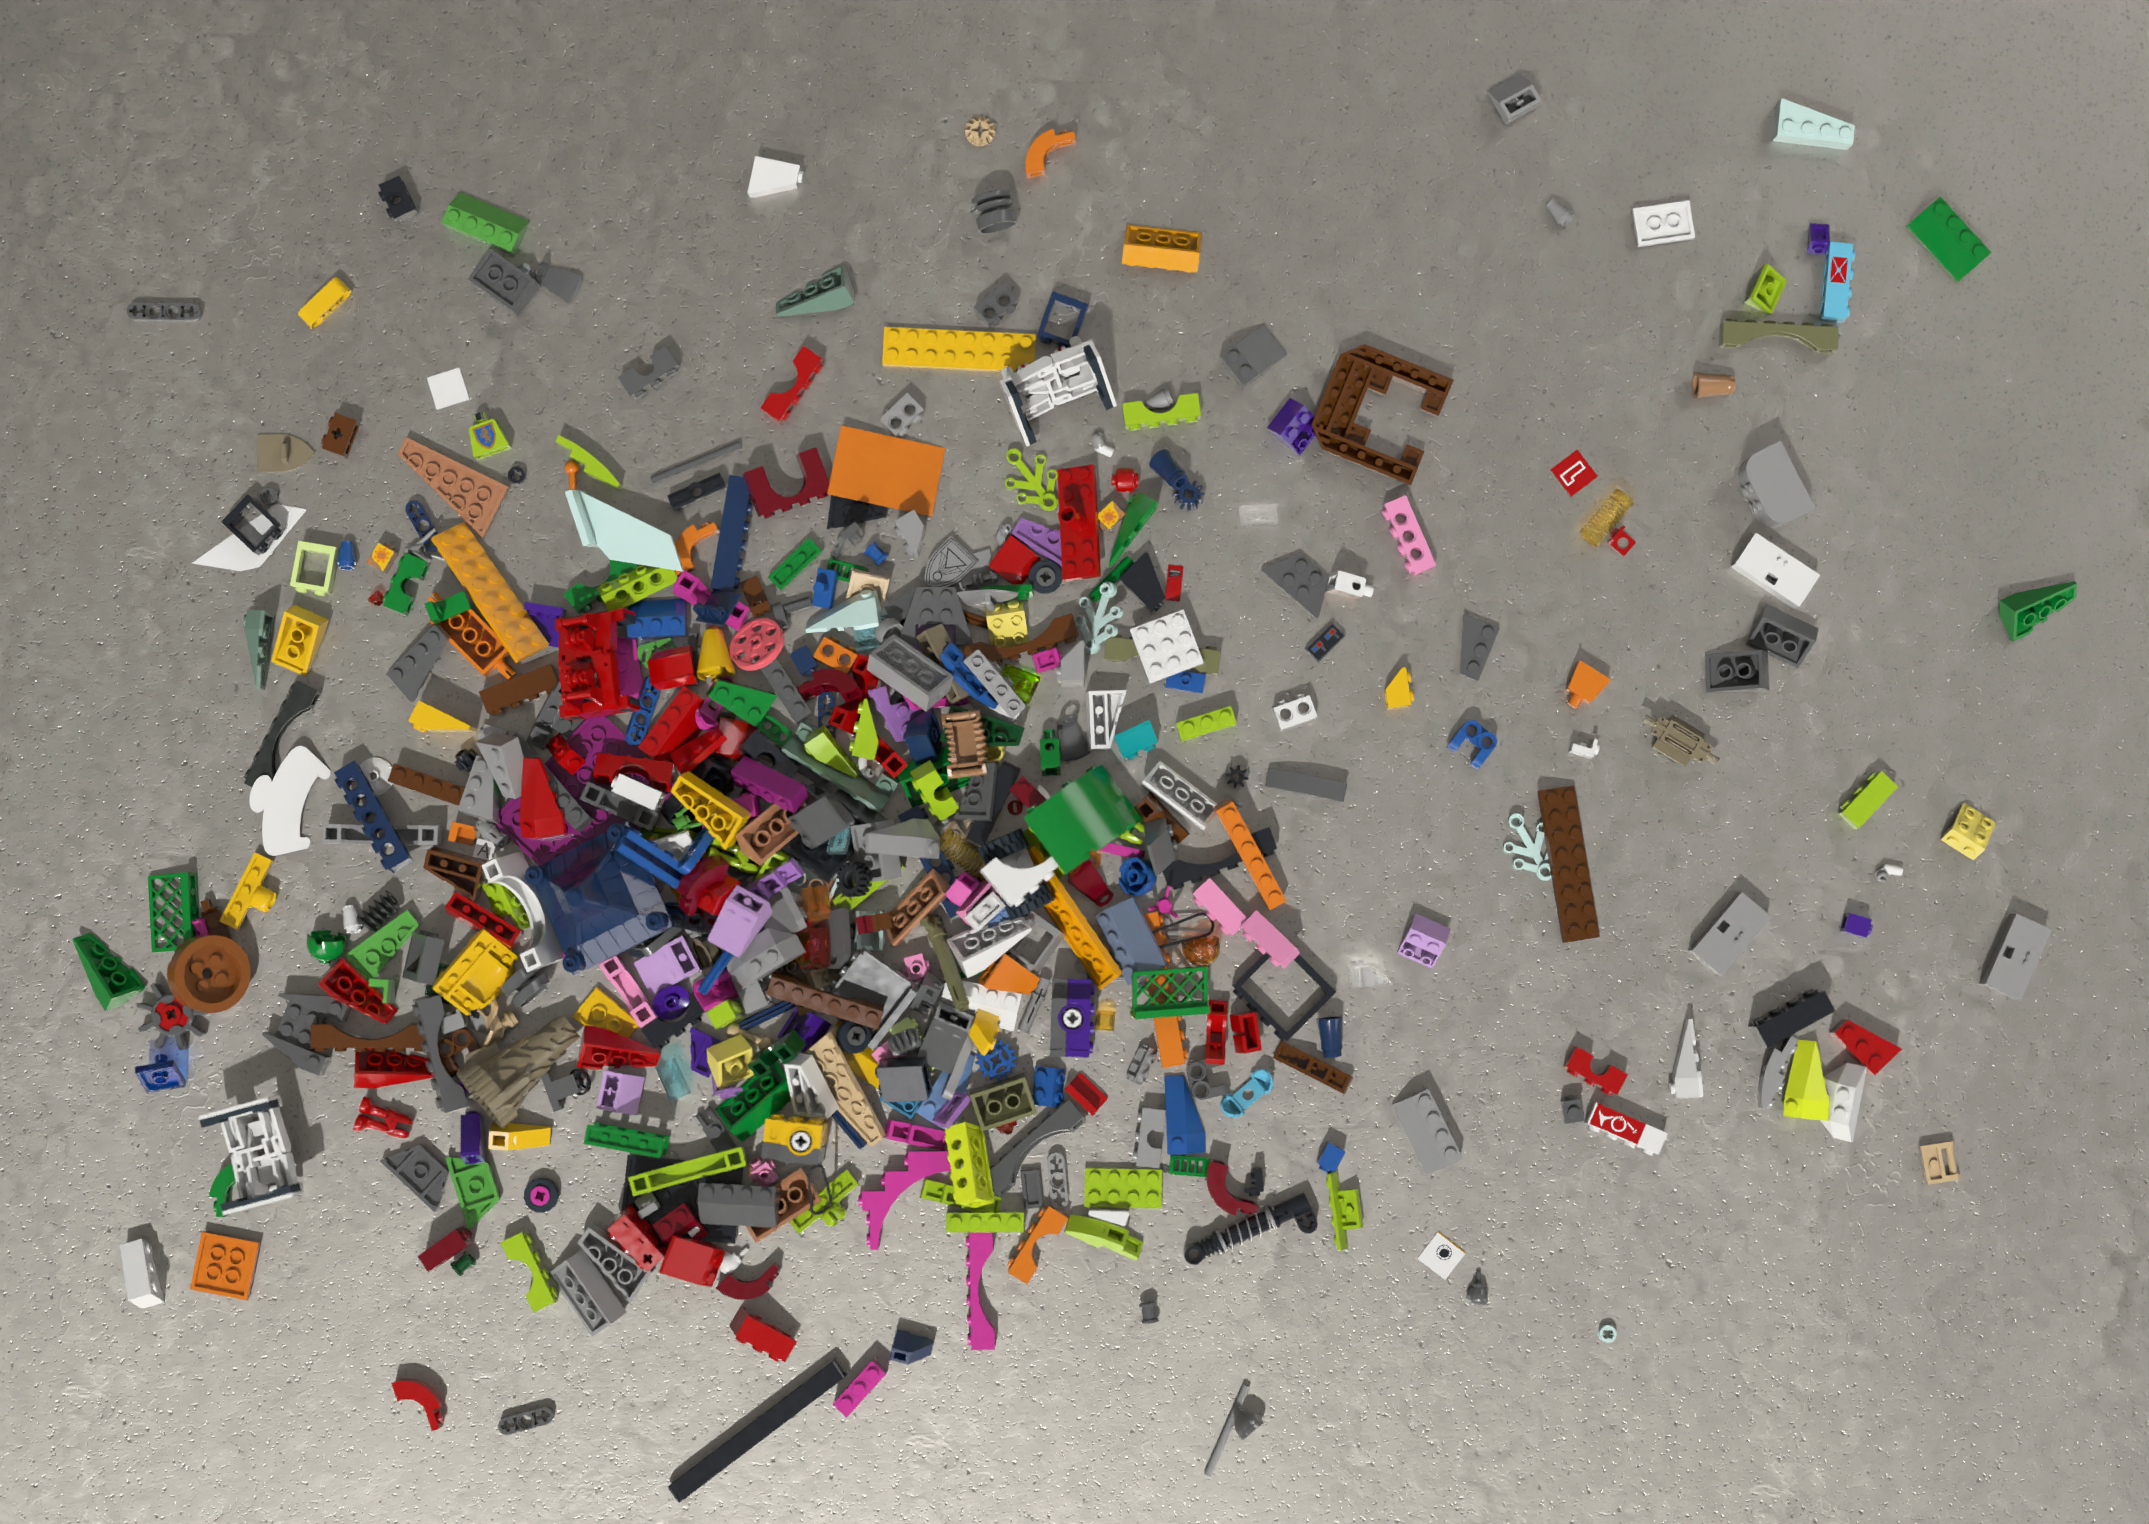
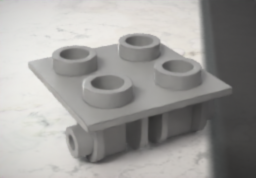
(981, 574)

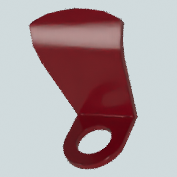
(1090, 883)

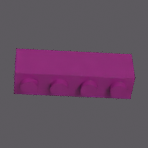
(769, 784)

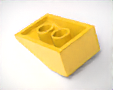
(299, 639)
(431, 719)

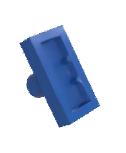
(824, 588)

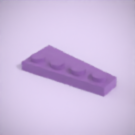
(1039, 538)

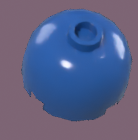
(1137, 876)

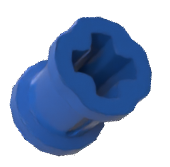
(876, 553)

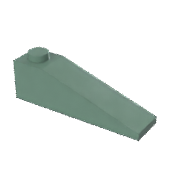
(827, 294)
(259, 635)

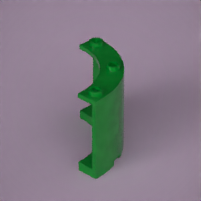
(1082, 817)

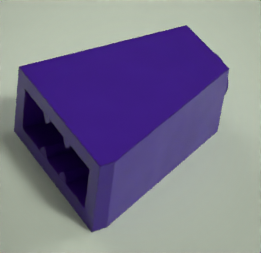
(472, 1138)

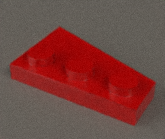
(695, 751)

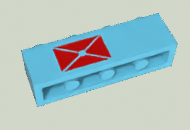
(1836, 282)

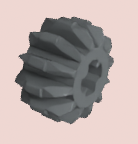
(904, 1042)

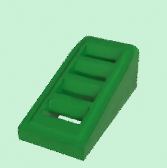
(831, 565)
(1172, 1161)

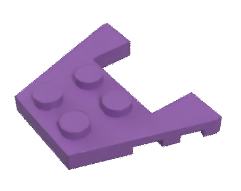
(895, 715)

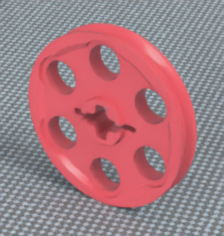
(756, 644)

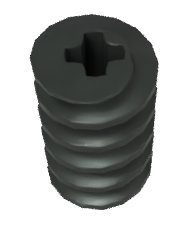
(379, 912)

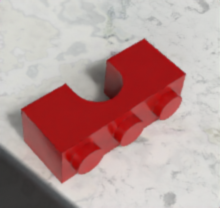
(1579, 1064)

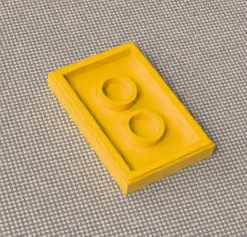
(604, 1012)

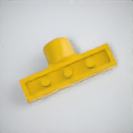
(250, 892)

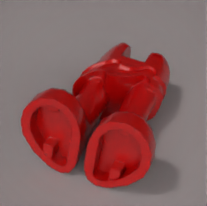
(390, 1116)

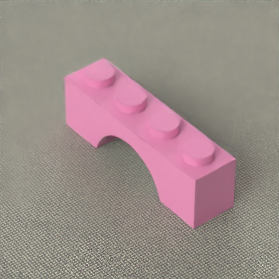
(635, 999)

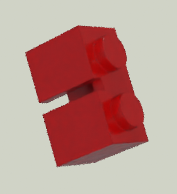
(1247, 1032)

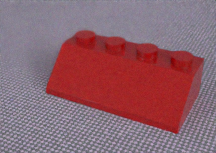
(674, 727)

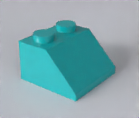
(1135, 740)

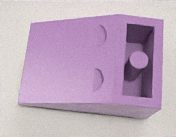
(739, 921)
(668, 965)

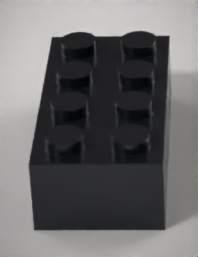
(1791, 1018)

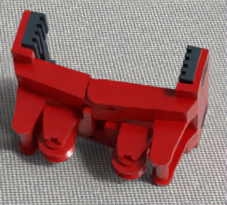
(578, 678)

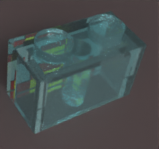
(672, 1080)

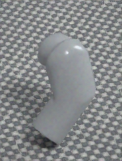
(1003, 534)

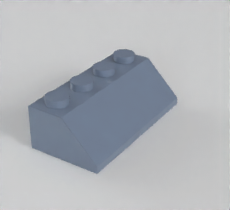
(1130, 939)

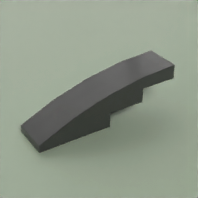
(1306, 784)

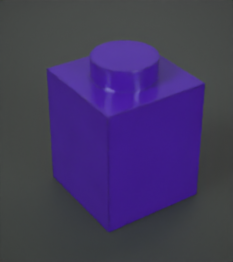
(1856, 925)

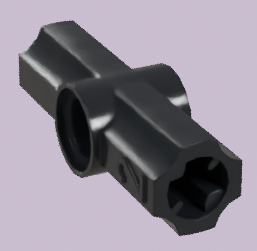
(684, 496)

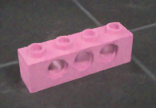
(1402, 507)

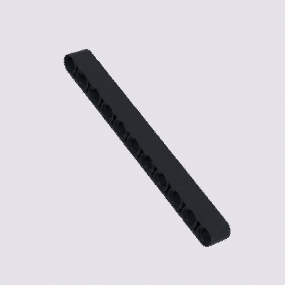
(757, 1430)

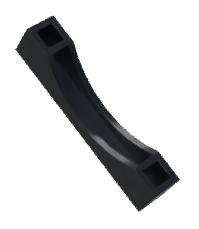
(1180, 872)

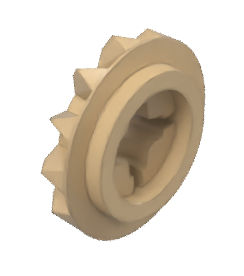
(986, 136)

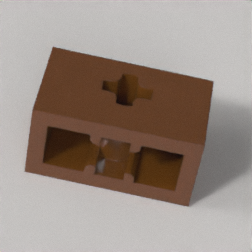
(340, 445)

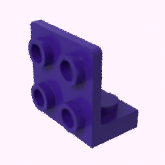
(544, 618)

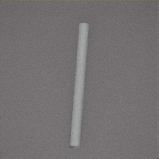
(1226, 1431)

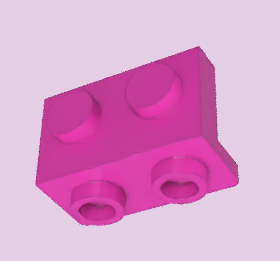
(721, 991)

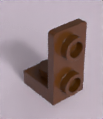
(755, 596)

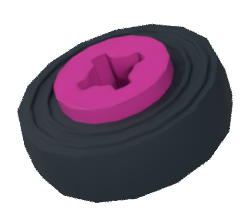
(547, 1191)

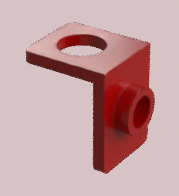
(1615, 535)

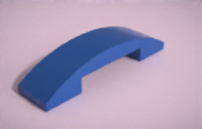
(965, 677)

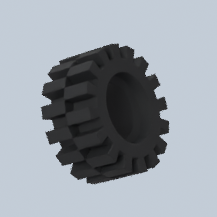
(862, 879)

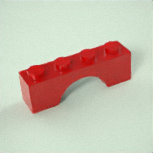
(779, 405)
(845, 715)
(658, 773)

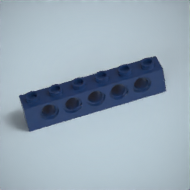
(400, 857)
(946, 865)

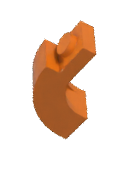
(1042, 146)
(687, 542)

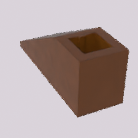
(1152, 809)

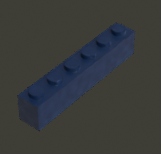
(732, 536)

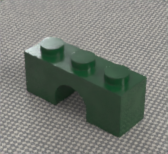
(779, 1051)

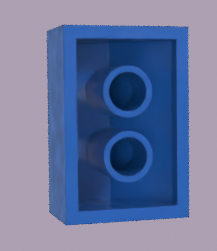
(658, 619)

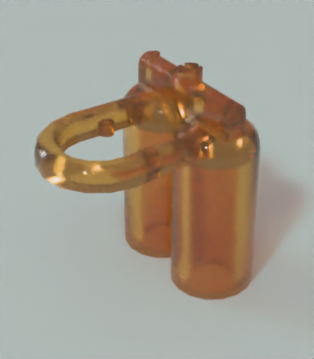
(816, 903)

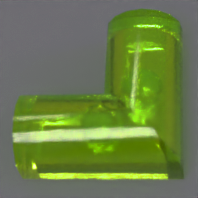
(1025, 682)

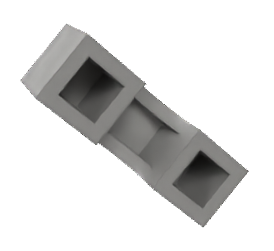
(1146, 1154)

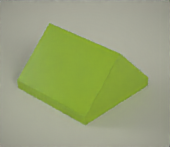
(1766, 289)

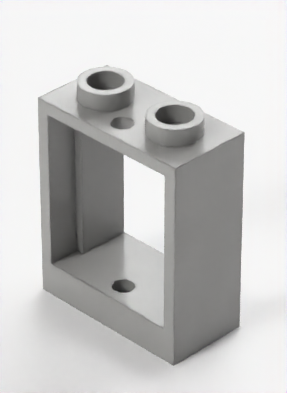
(1031, 919)

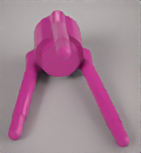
(1164, 904)

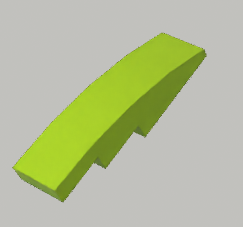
(593, 466)
(943, 1193)

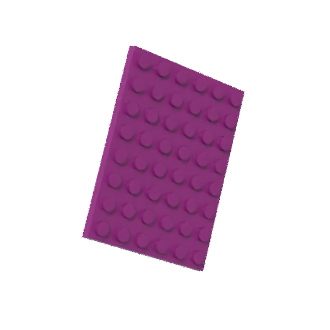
(591, 737)

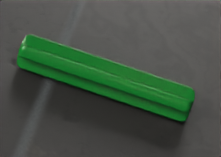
(1112, 577)

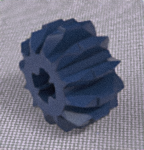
(1187, 501)

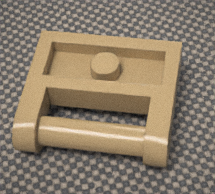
(1933, 1162)

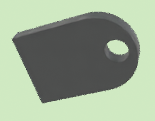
(838, 936)

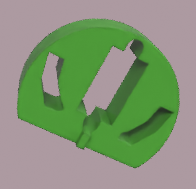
(651, 647)

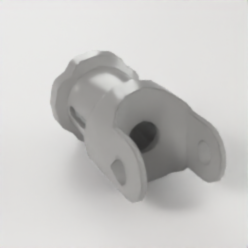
(489, 832)

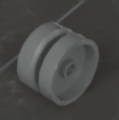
(526, 987)

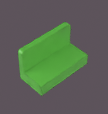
(389, 988)

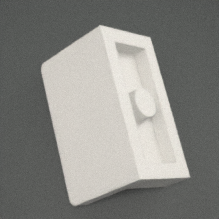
(984, 912)

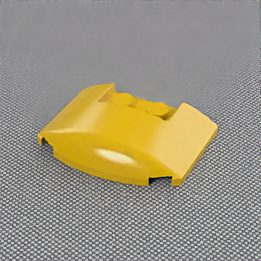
(476, 973)

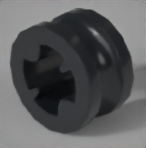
(519, 470)

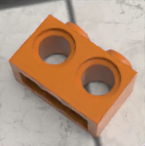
(834, 659)

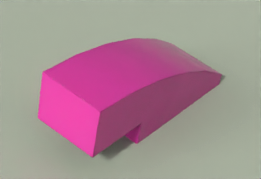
(915, 1134)

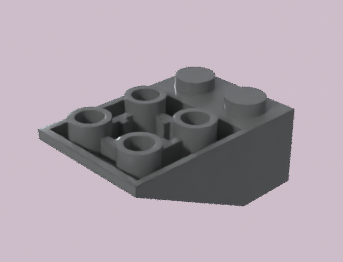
(945, 1037)

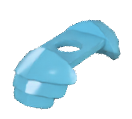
(1260, 1084)

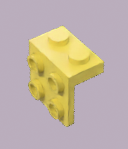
(1007, 624)
(1969, 832)

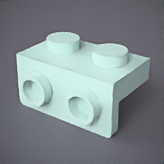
(872, 940)

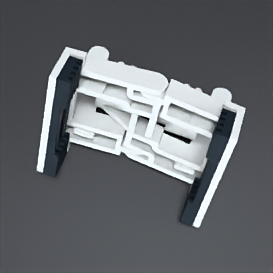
(1038, 377)
(266, 1134)

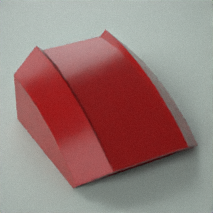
(672, 668)

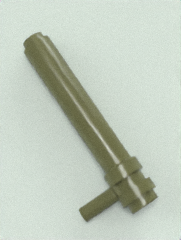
(938, 937)

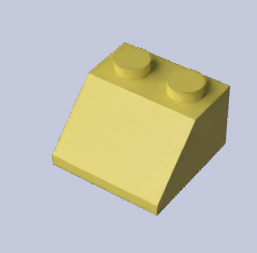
(729, 1061)

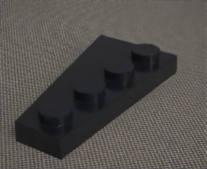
(701, 922)

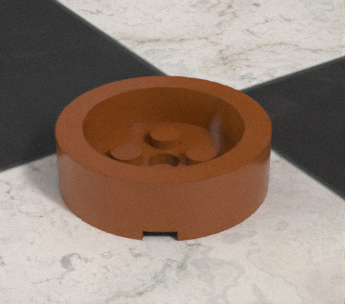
(228, 975)

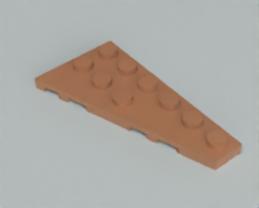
(464, 489)

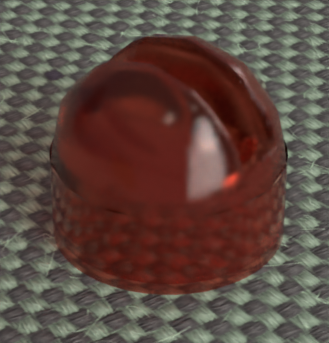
(376, 599)
(1019, 807)

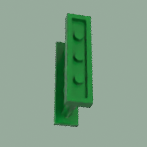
(626, 1140)

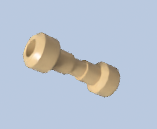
(735, 1029)

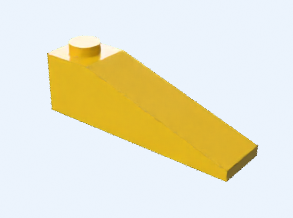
(861, 1063)

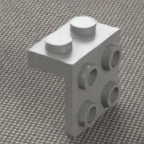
(786, 914)

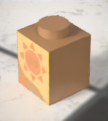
(1110, 517)
(383, 557)

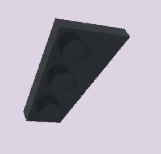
(847, 511)

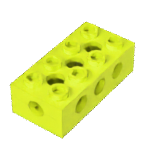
(975, 1165)

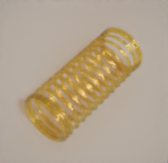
(1621, 496)
(947, 842)

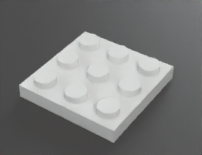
(1166, 646)

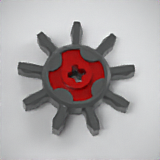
(165, 1023)

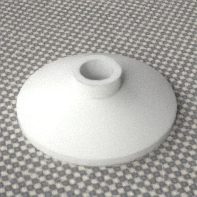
(382, 769)

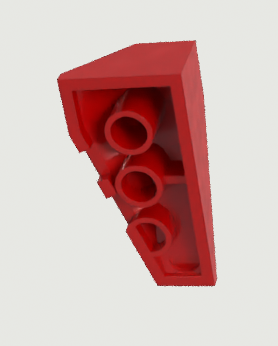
(351, 988)
(606, 1048)

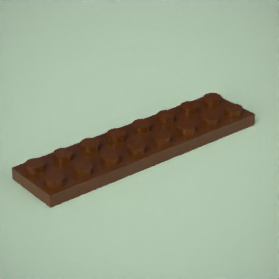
(1568, 864)

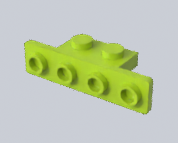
(506, 903)
(1345, 1210)

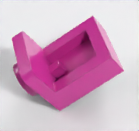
(1046, 660)

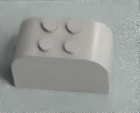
(1774, 487)

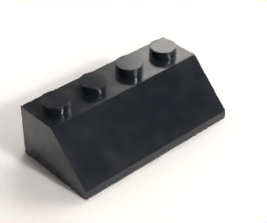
(713, 772)

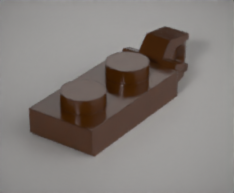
(212, 918)

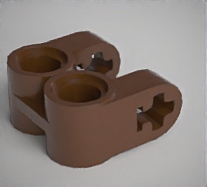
(456, 1046)

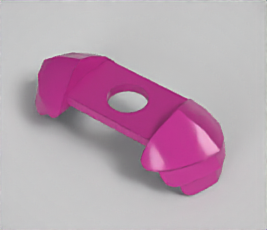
(705, 716)

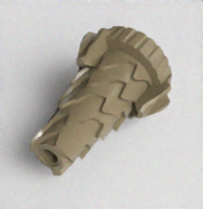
(504, 1078)

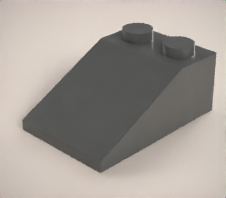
(1252, 356)
(1737, 672)
(817, 822)

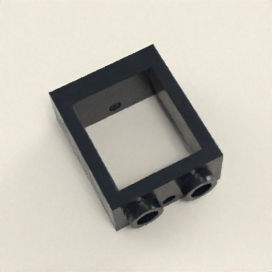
(240, 511)

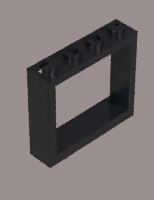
(1266, 1018)

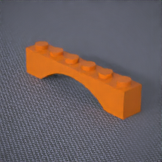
(1249, 853)

